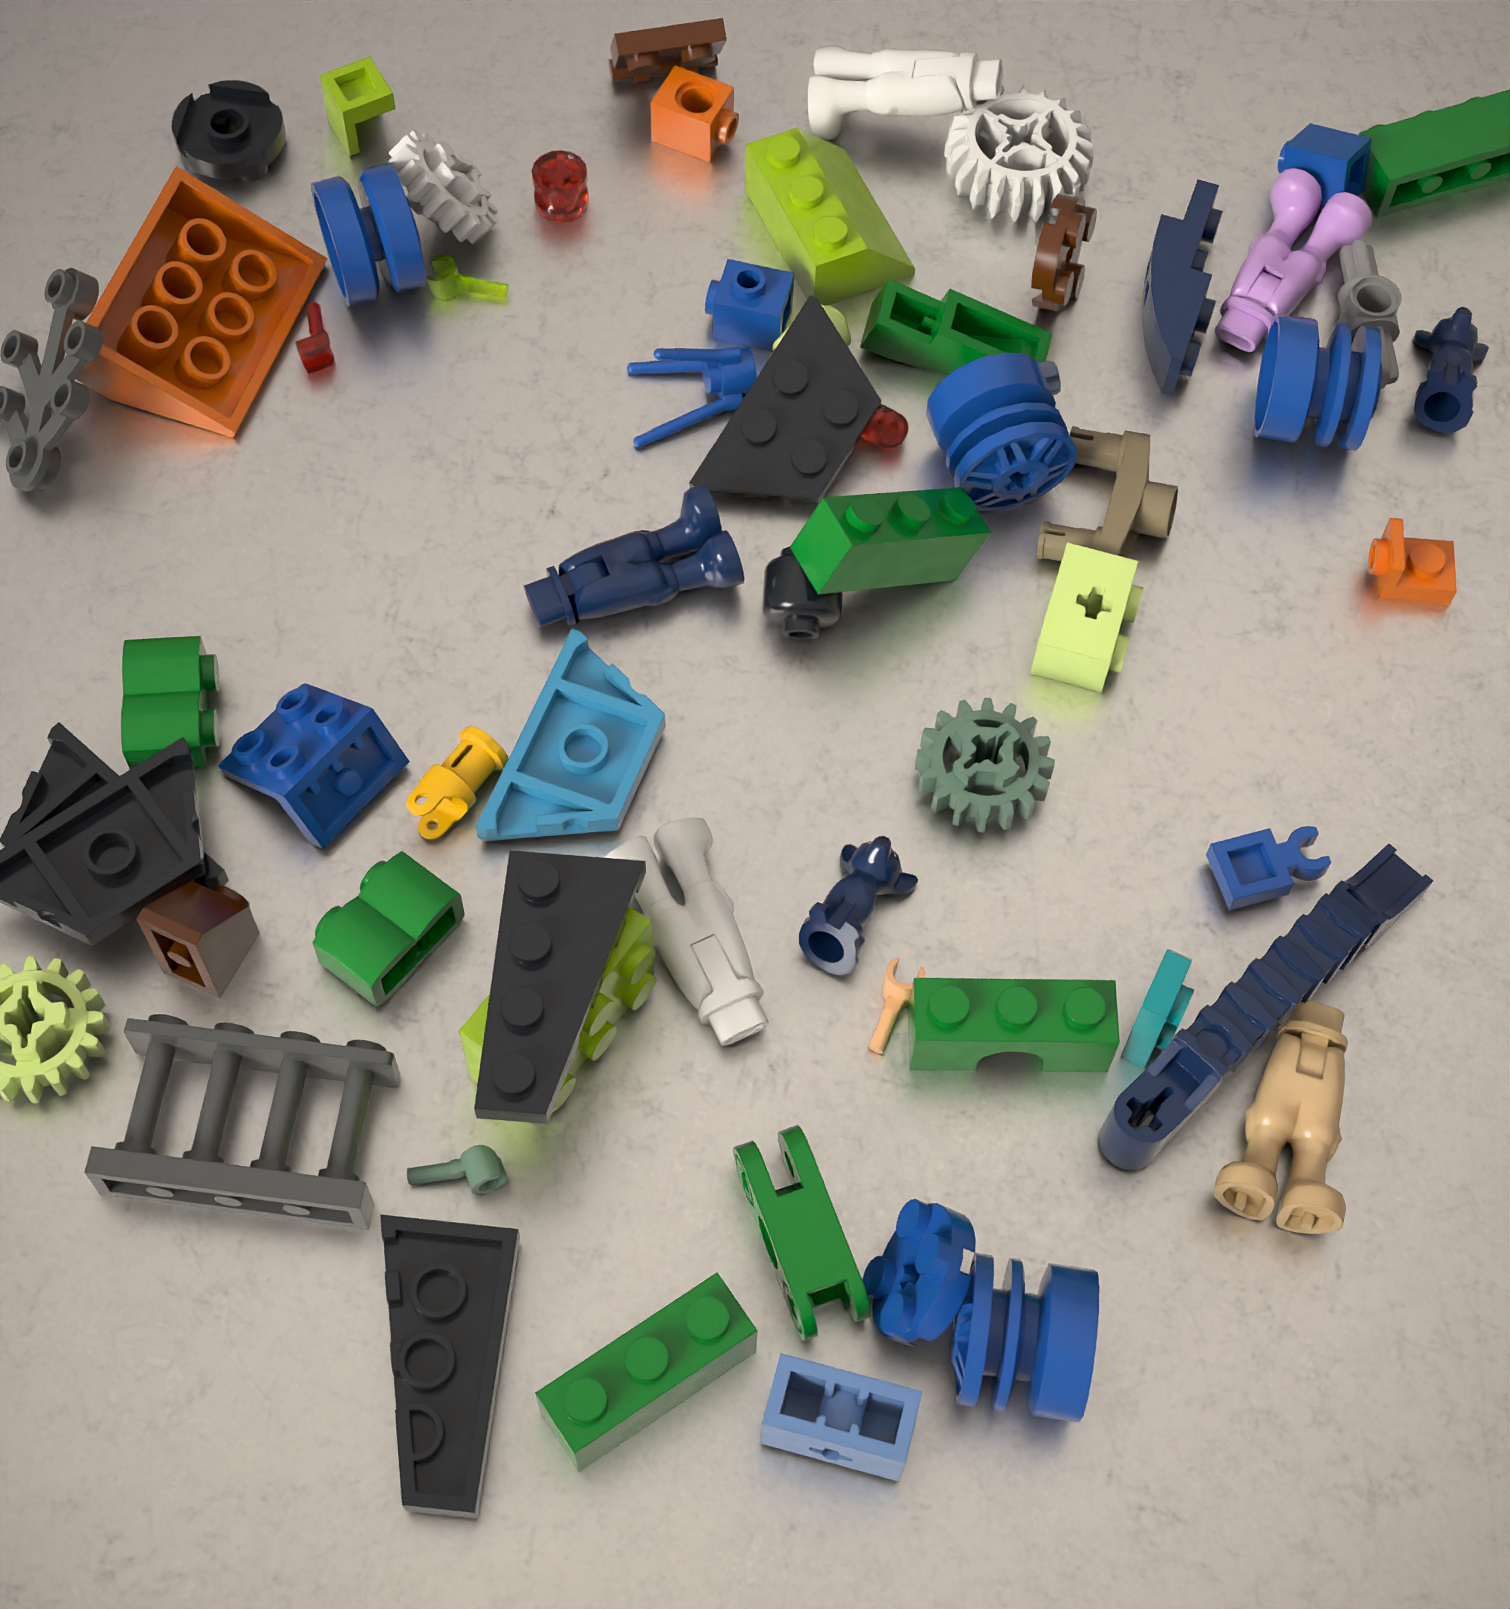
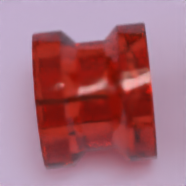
(560, 186)

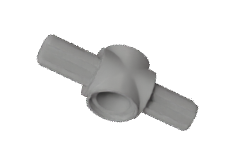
(1370, 302)

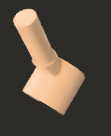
(896, 998)

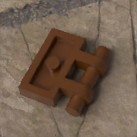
(659, 49)

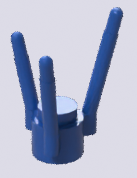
(724, 372)

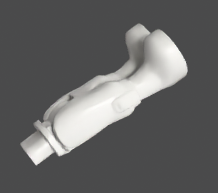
(896, 85)
(702, 936)

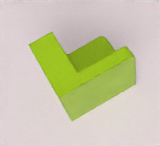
(353, 96)

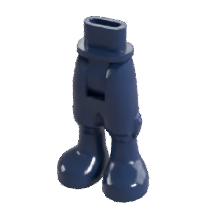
(629, 569)

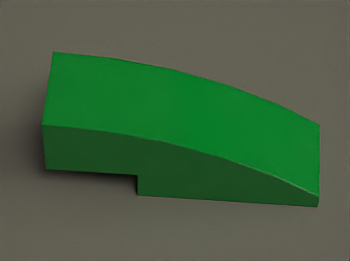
(945, 332)

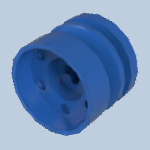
(1328, 383)
(1001, 431)
(1027, 1338)

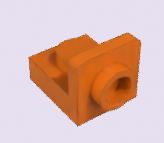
(1412, 566)

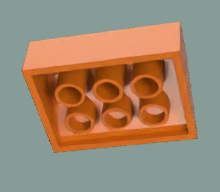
(198, 308)

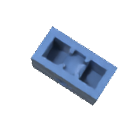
(840, 1417)

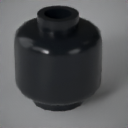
(793, 601)

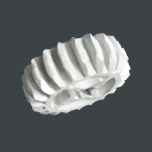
(1018, 153)

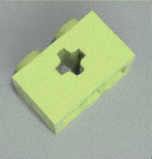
(1085, 617)

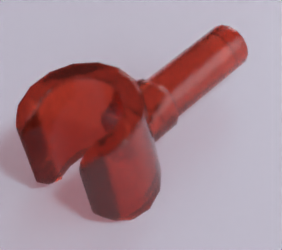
(315, 349)

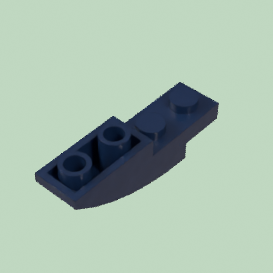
(1177, 288)

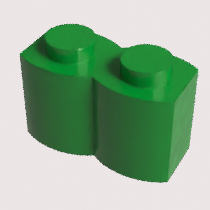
(168, 697)
(388, 927)

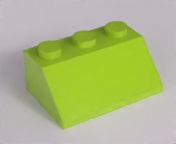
(822, 216)

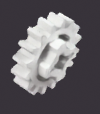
(443, 186)

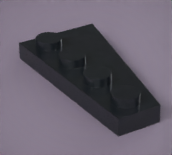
(547, 972)
(447, 1333)

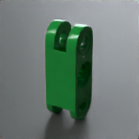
(801, 1233)

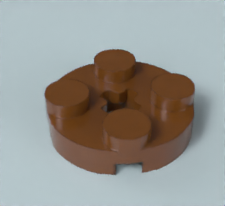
(1058, 252)

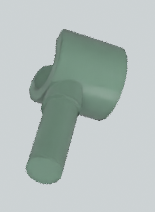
(478, 1163)

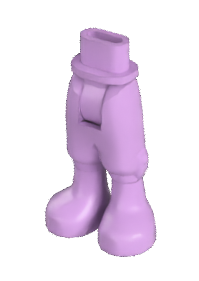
(1274, 276)

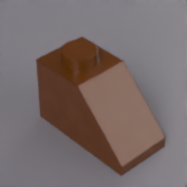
(200, 934)

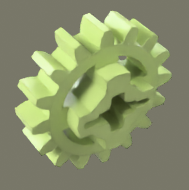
(58, 1041)

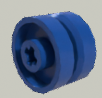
(377, 232)

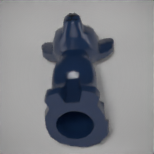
(1446, 396)
(834, 929)

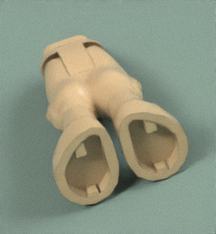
(1298, 1105)

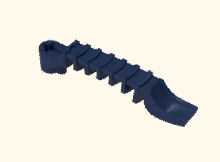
(1248, 1010)

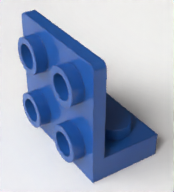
(317, 759)

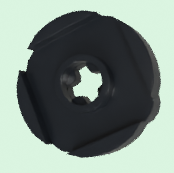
(233, 155)

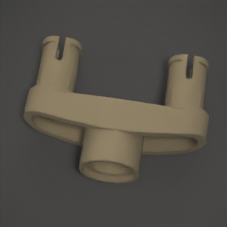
(1135, 502)

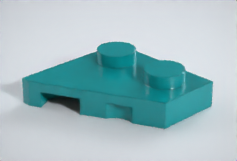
(1161, 1009)

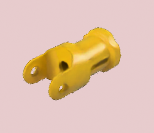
(454, 782)

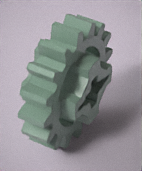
(976, 784)

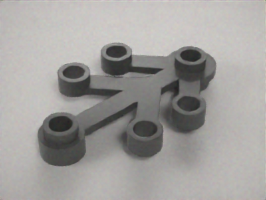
(33, 456)

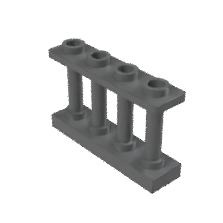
(268, 1184)

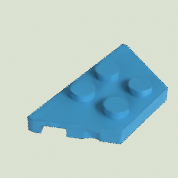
(576, 752)

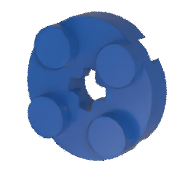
(919, 1275)

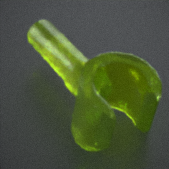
(451, 283)

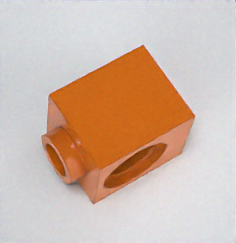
(693, 114)

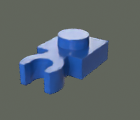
(1259, 869)

